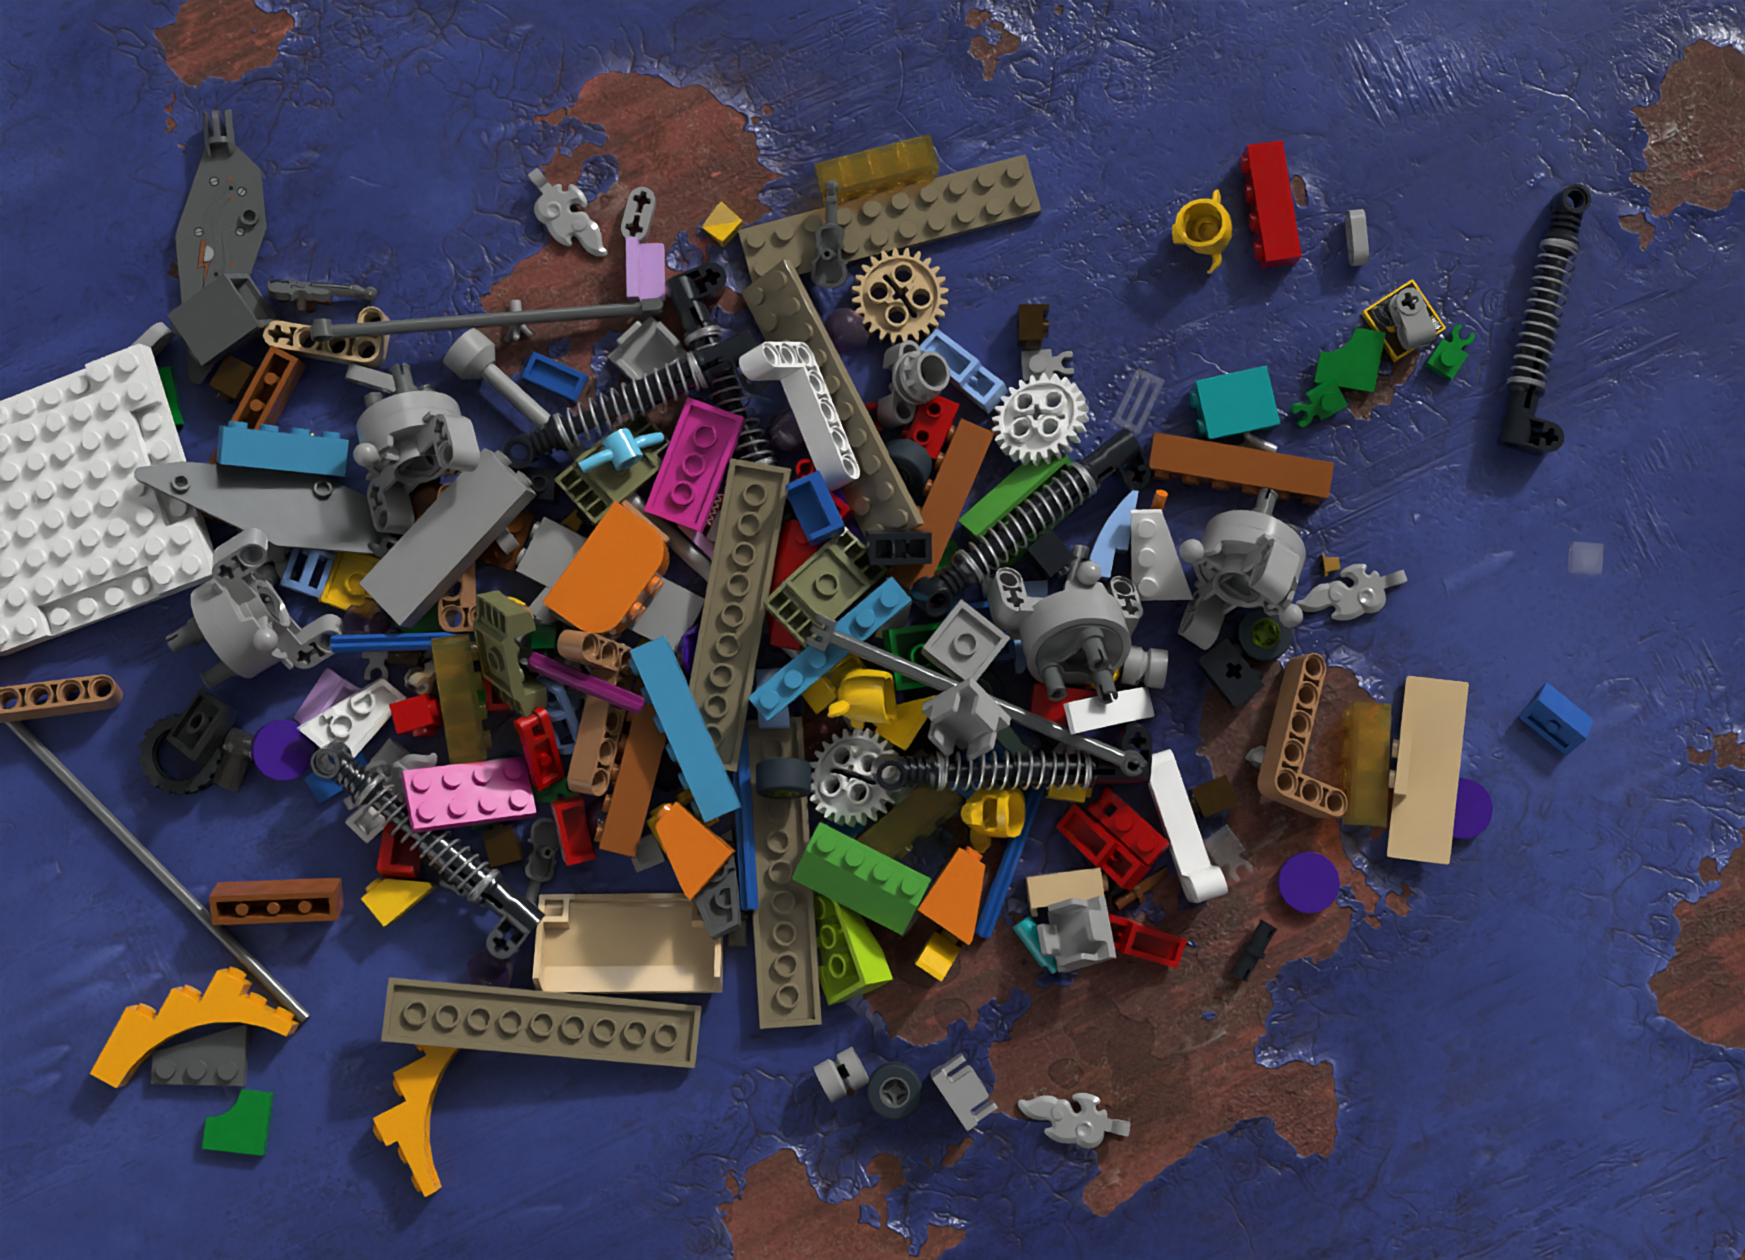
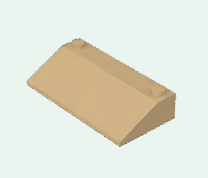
(625, 945)

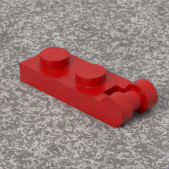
(540, 748)
(1129, 827)

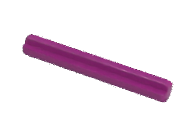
(586, 683)

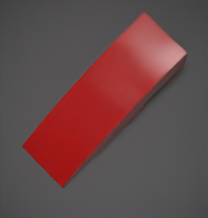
(1102, 847)
(1146, 941)

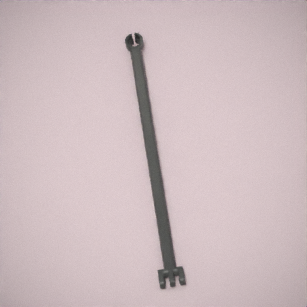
(324, 331)
(942, 683)

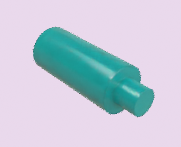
(1028, 933)

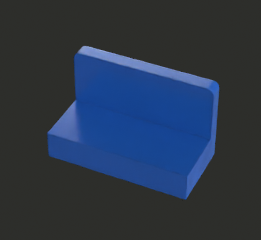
(1557, 719)

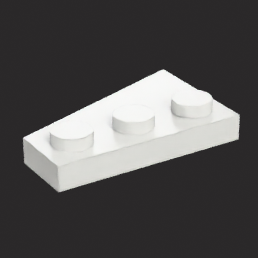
(1154, 559)
(355, 717)

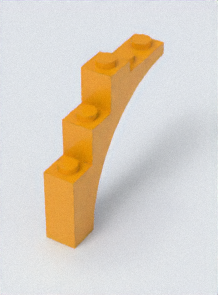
(142, 1032)
(411, 1119)

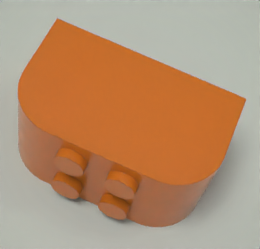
(611, 575)

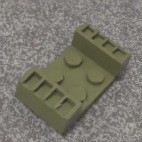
(601, 486)
(824, 585)
(495, 632)

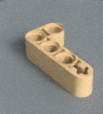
(325, 350)

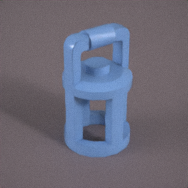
(307, 571)
(562, 706)

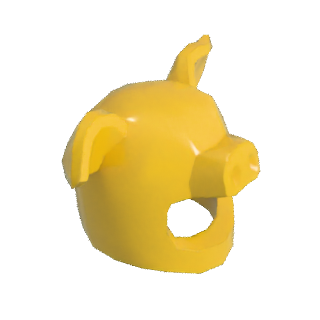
(1204, 228)
(863, 697)
(993, 815)

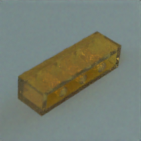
(879, 169)
(459, 698)
(1366, 763)
(909, 819)

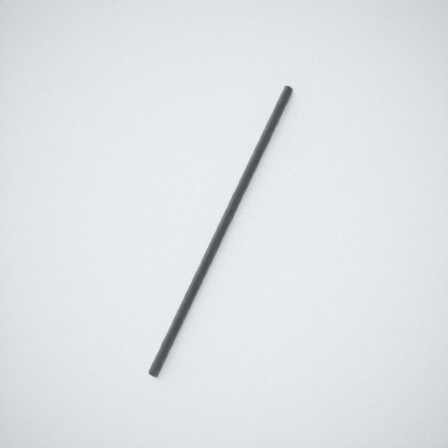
(158, 870)

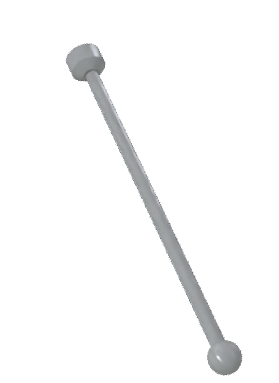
(474, 358)

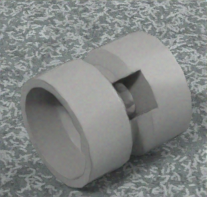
(1145, 667)
(832, 1080)

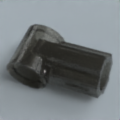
(235, 760)

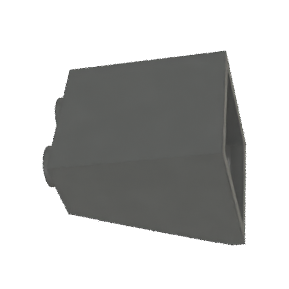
(222, 318)

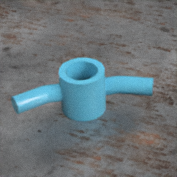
(621, 450)

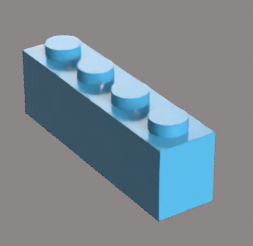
(282, 450)

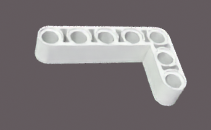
(811, 404)
(1197, 876)

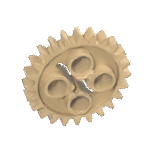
(923, 282)

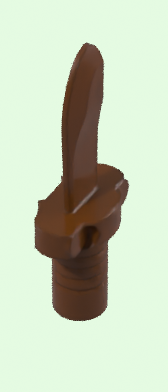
(1137, 893)

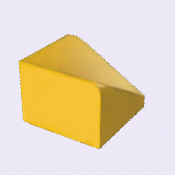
(722, 224)

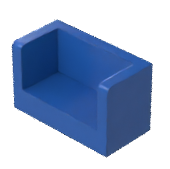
(814, 508)

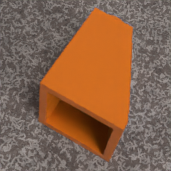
(691, 847)
(956, 894)

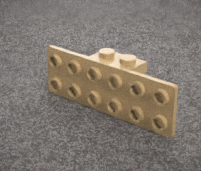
(1427, 770)

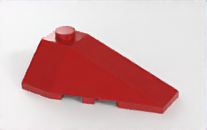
(791, 554)

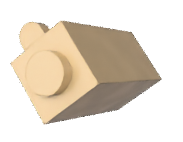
(1060, 886)

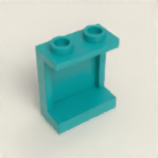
(1234, 404)

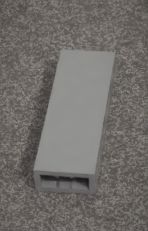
(448, 538)
(555, 547)

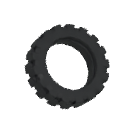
(152, 767)

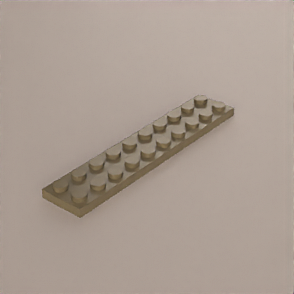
(900, 217)
(788, 315)
(734, 601)
(786, 910)
(540, 1022)

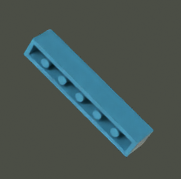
(815, 663)
(685, 729)

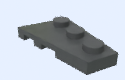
(720, 897)
(209, 1060)

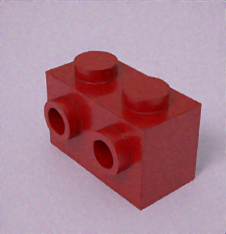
(931, 425)
(417, 716)

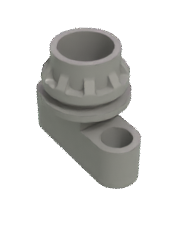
(916, 380)

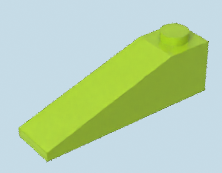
(849, 952)

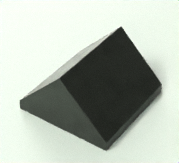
(203, 726)

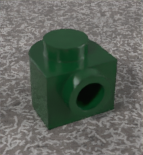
(545, 638)

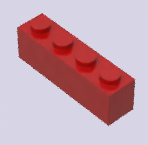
(1271, 204)

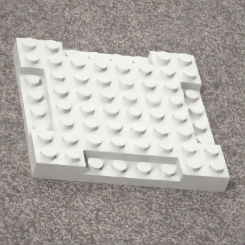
(74, 519)

